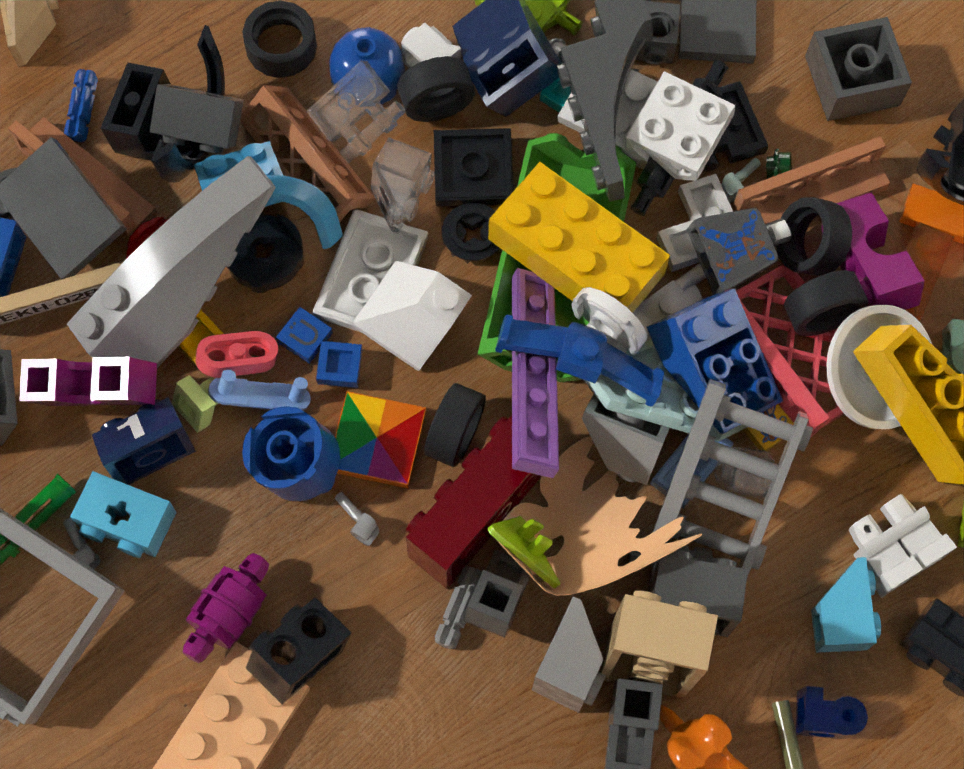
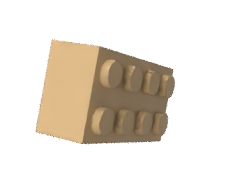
(659, 643)

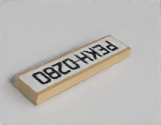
(53, 294)

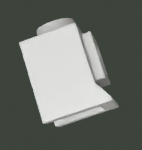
(426, 43)

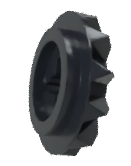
(453, 232)

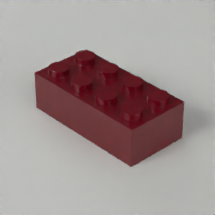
(481, 495)

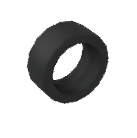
(277, 14)
(436, 89)
(835, 238)
(825, 302)
(454, 424)

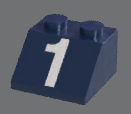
(142, 442)

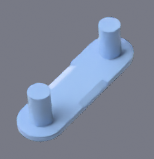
(252, 394)

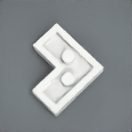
(700, 199)

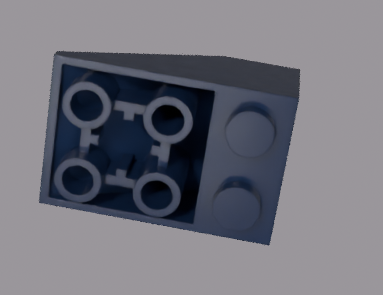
(506, 53)

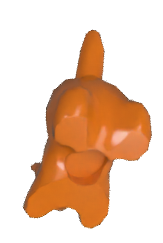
(699, 742)

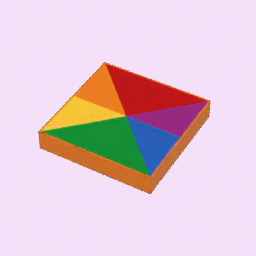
(379, 439)

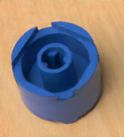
(292, 454)

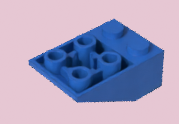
(718, 344)

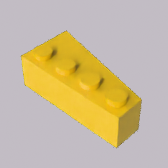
(921, 394)

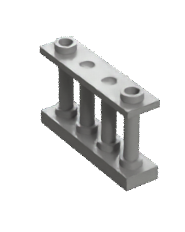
(703, 446)

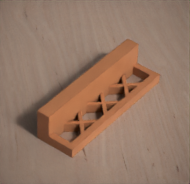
(306, 141)
(829, 178)
(122, 199)

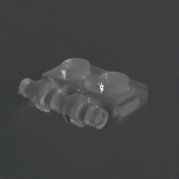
(348, 102)

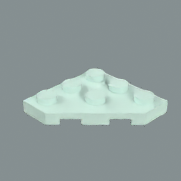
(671, 409)

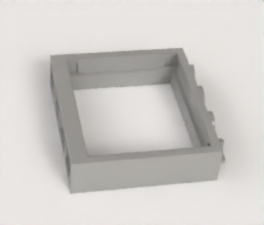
(12, 705)

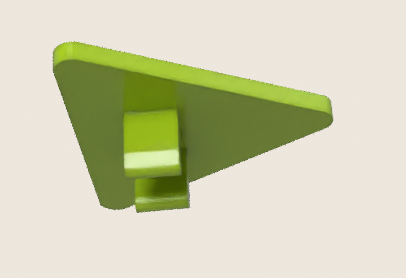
(519, 539)

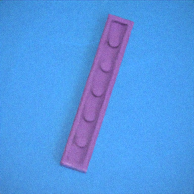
(534, 383)

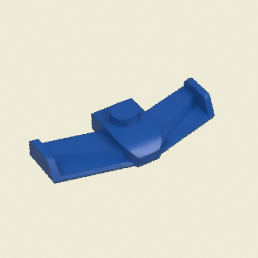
(582, 354)

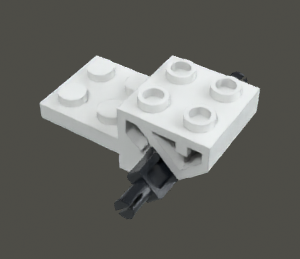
(667, 128)

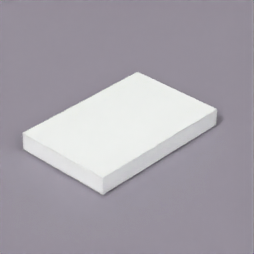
(361, 264)

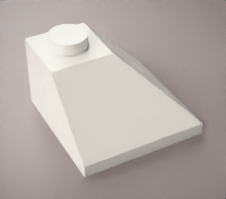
(411, 312)

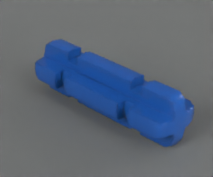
(81, 105)

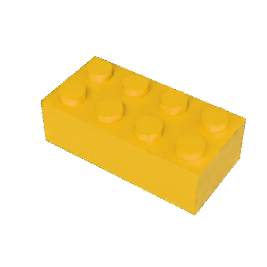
(575, 240)

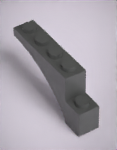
(597, 75)

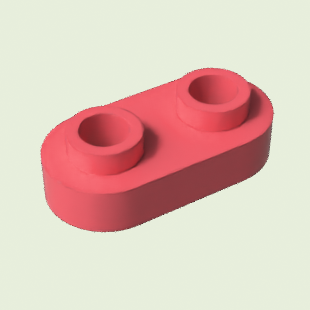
(235, 353)

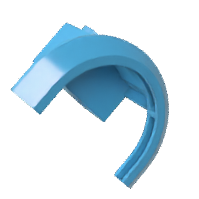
(287, 189)

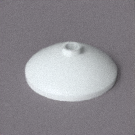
(846, 377)

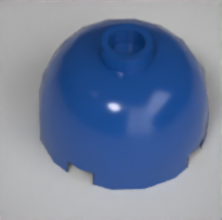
(371, 46)

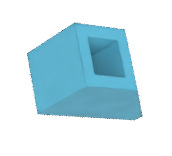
(845, 613)

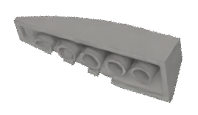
(162, 285)

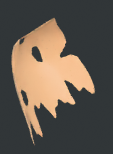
(592, 527)

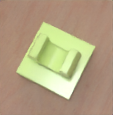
(194, 402)

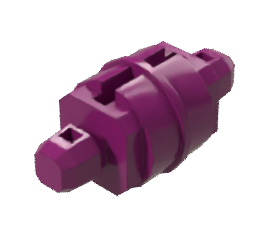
(226, 608)

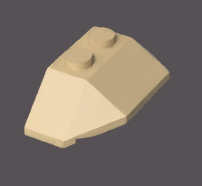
(27, 25)

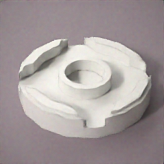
(611, 317)

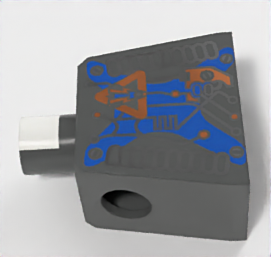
(736, 246)

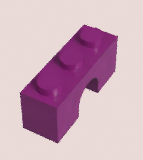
(884, 278)
(88, 383)

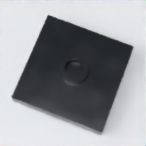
(473, 166)

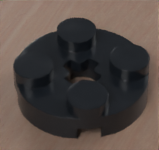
(285, 258)

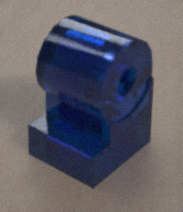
(828, 718)

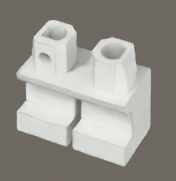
(904, 548)

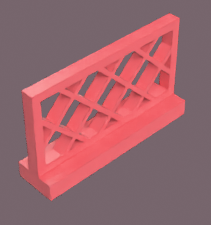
(790, 385)

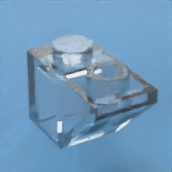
(398, 180)

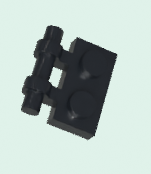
(743, 134)

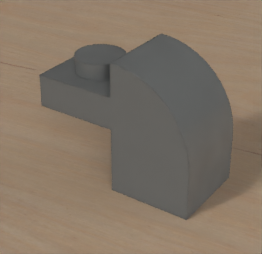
(497, 595)
(632, 724)

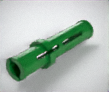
(58, 491)

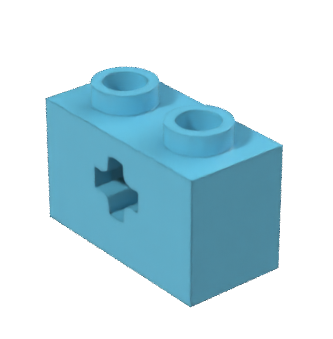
(106, 498)

